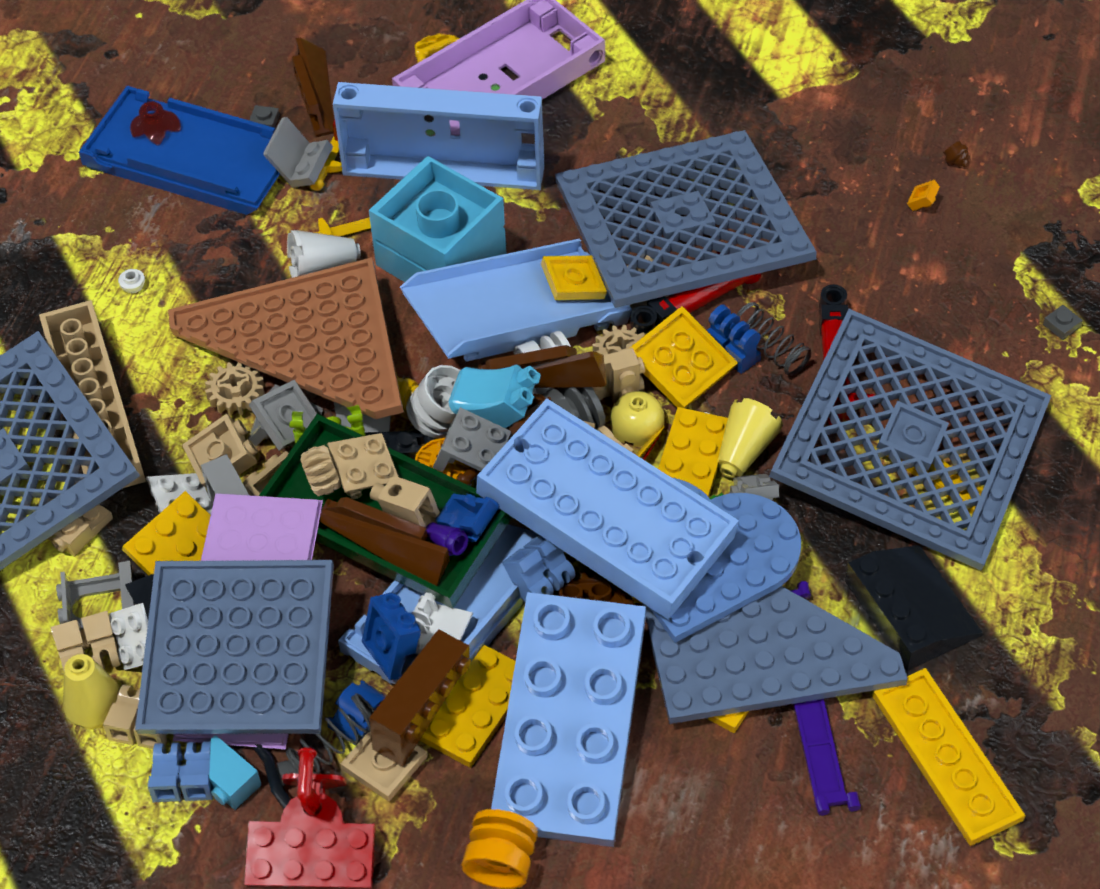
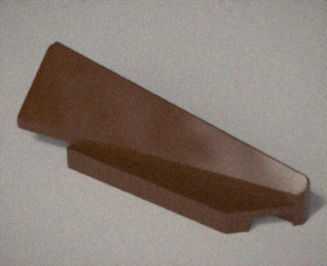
(313, 81)
(558, 367)
(387, 537)

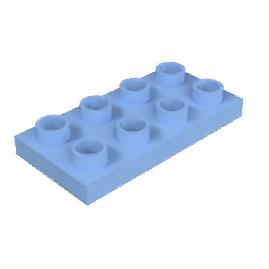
(570, 716)

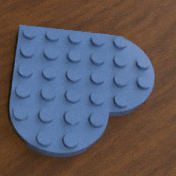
(749, 568)

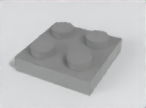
(276, 409)

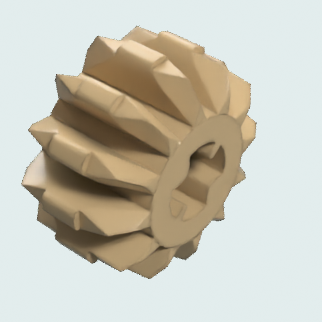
(320, 470)

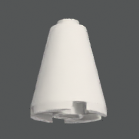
(318, 252)

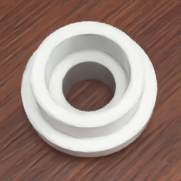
(131, 280)

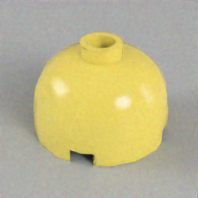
(636, 418)

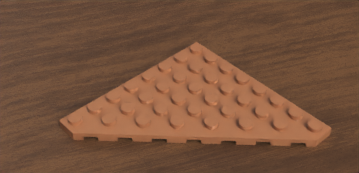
(309, 329)

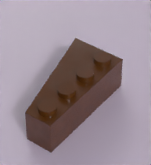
(417, 697)

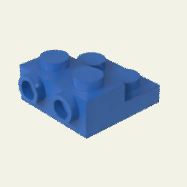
(390, 633)

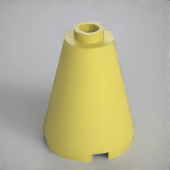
(746, 436)
(87, 692)

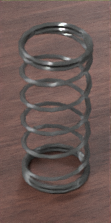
(790, 358)
(366, 710)

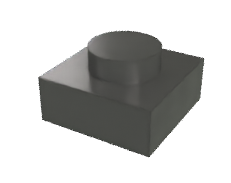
(265, 115)
(1062, 322)

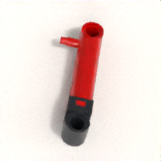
(658, 309)
(832, 312)

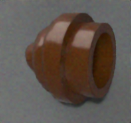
(957, 154)

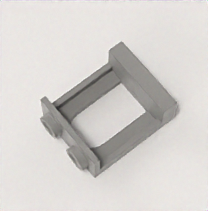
(71, 591)

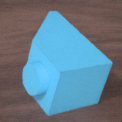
(231, 775)

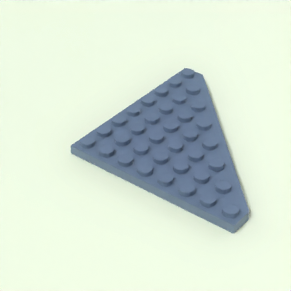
(768, 657)

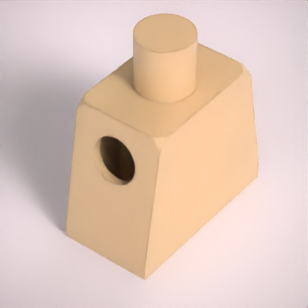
(406, 501)

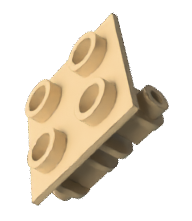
(362, 463)

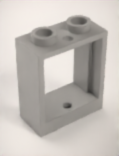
(222, 478)

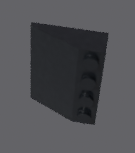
(910, 604)

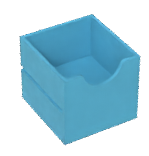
(435, 222)

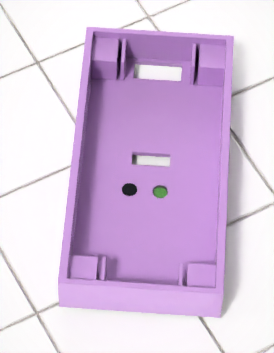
(521, 43)

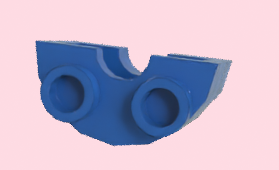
(468, 514)
(370, 694)

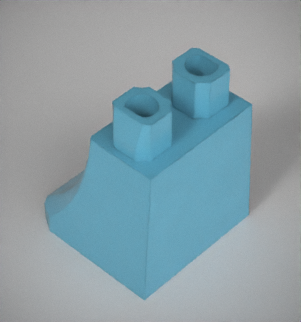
(495, 393)

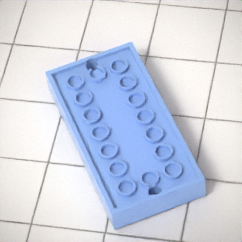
(607, 508)

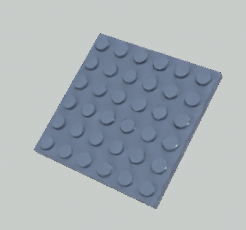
(236, 647)

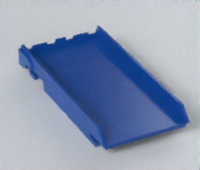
(209, 160)

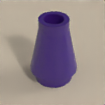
(447, 537)

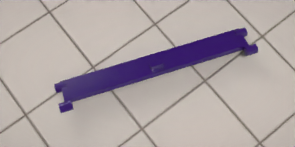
(820, 748)

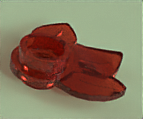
(155, 124)

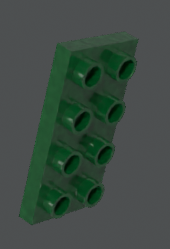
(292, 482)

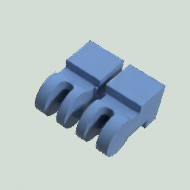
(539, 568)
(170, 777)

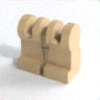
(97, 634)
(122, 721)

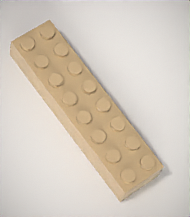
(79, 346)

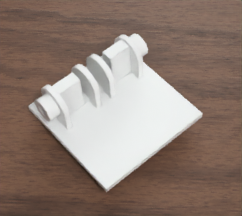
(169, 487)
(435, 616)
(130, 633)

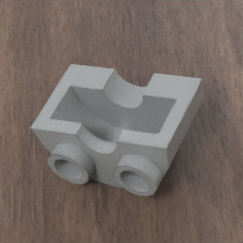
(756, 484)

